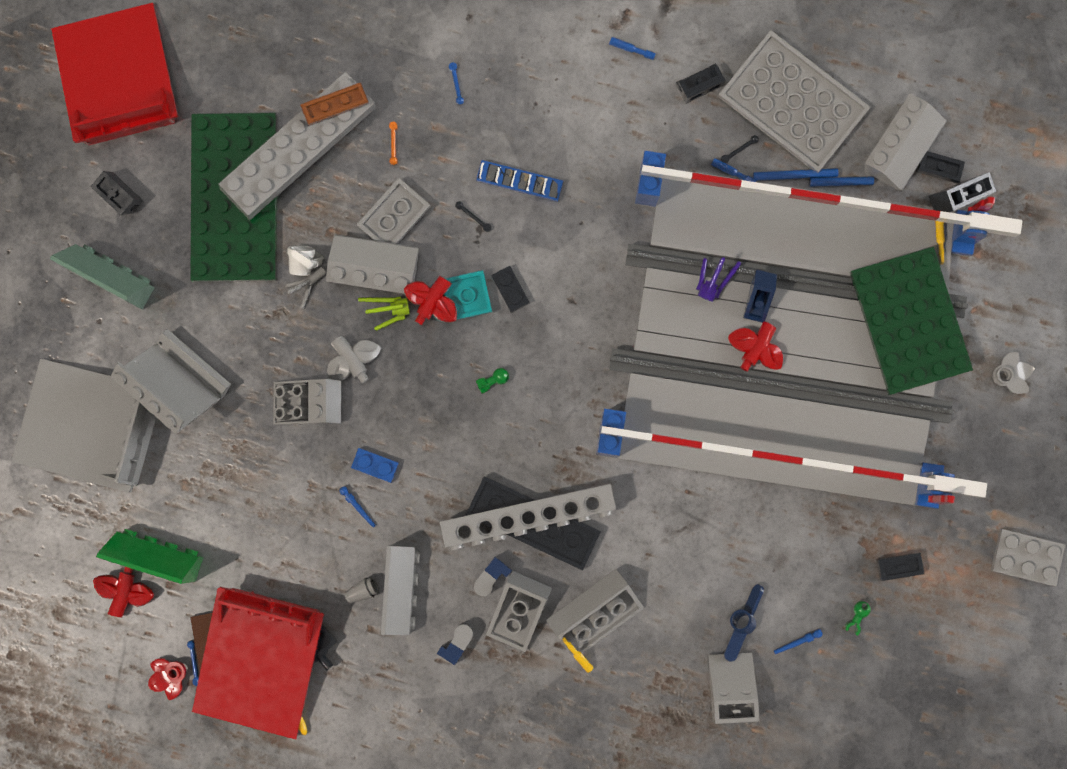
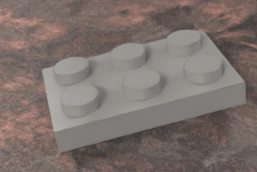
(394, 214)
(1028, 557)

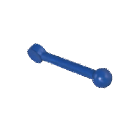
(453, 67)
(191, 645)

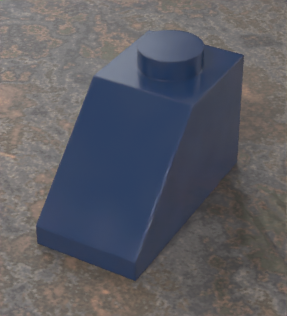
(760, 296)

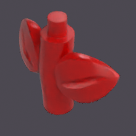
(431, 300)
(757, 347)
(122, 591)

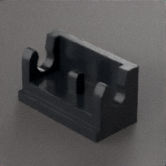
(700, 83)
(116, 192)

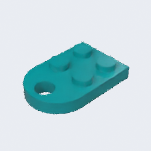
(469, 295)

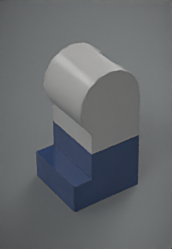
(484, 584)
(462, 637)

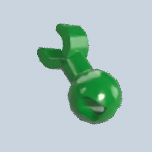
(499, 376)
(860, 613)

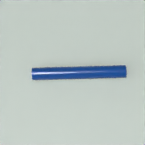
(841, 181)

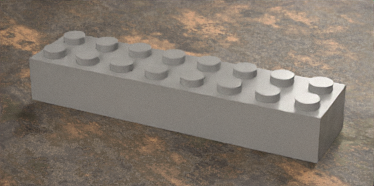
(289, 154)

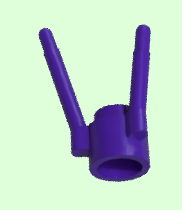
(709, 290)

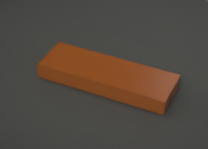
(334, 104)

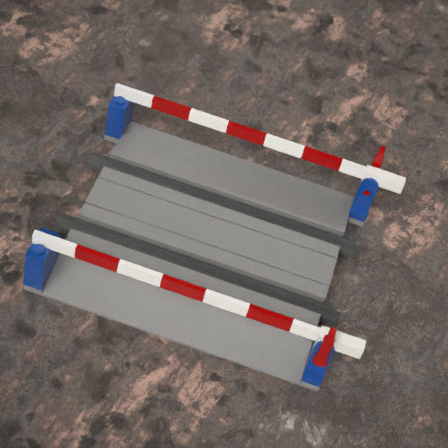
(827, 409)

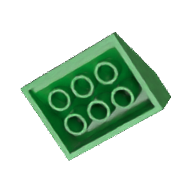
(152, 557)

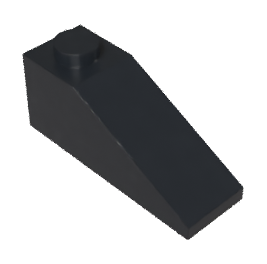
(963, 193)

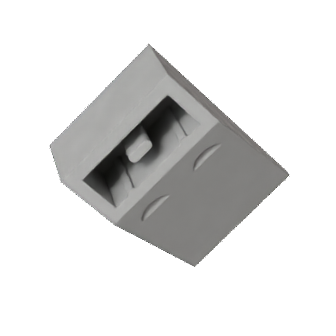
(307, 402)
(733, 689)

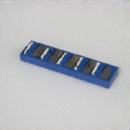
(519, 181)

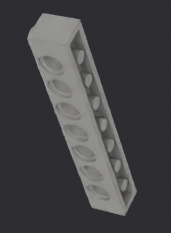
(451, 527)

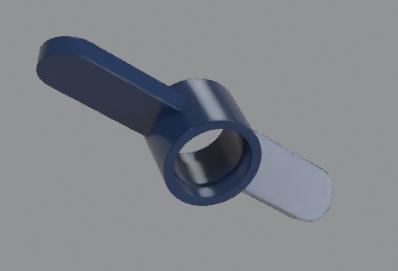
(738, 635)

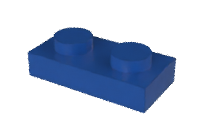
(374, 465)

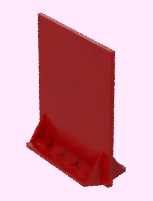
(114, 75)
(257, 661)

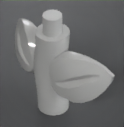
(351, 359)

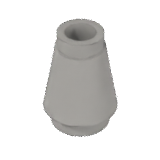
(361, 591)

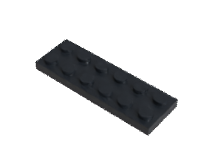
(567, 543)

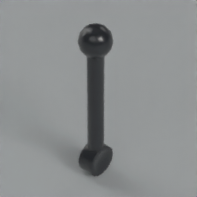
(725, 158)
(486, 227)

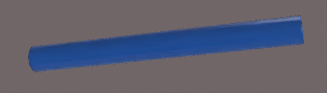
(795, 174)

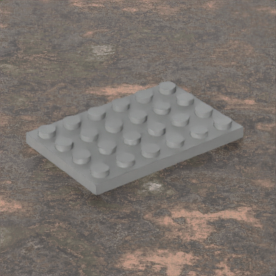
(793, 101)

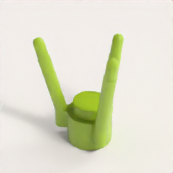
(399, 307)

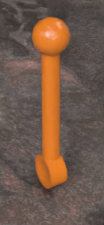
(393, 126)

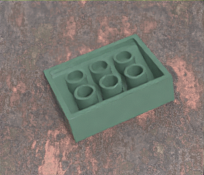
(105, 274)

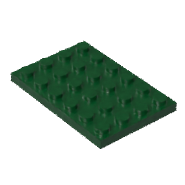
(911, 321)

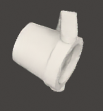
(303, 259)

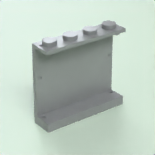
(171, 382)

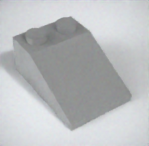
(518, 611)

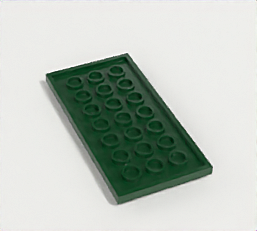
(222, 238)

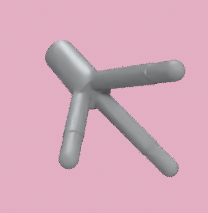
(308, 281)

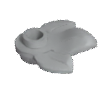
(1015, 373)

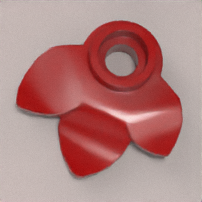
(164, 679)

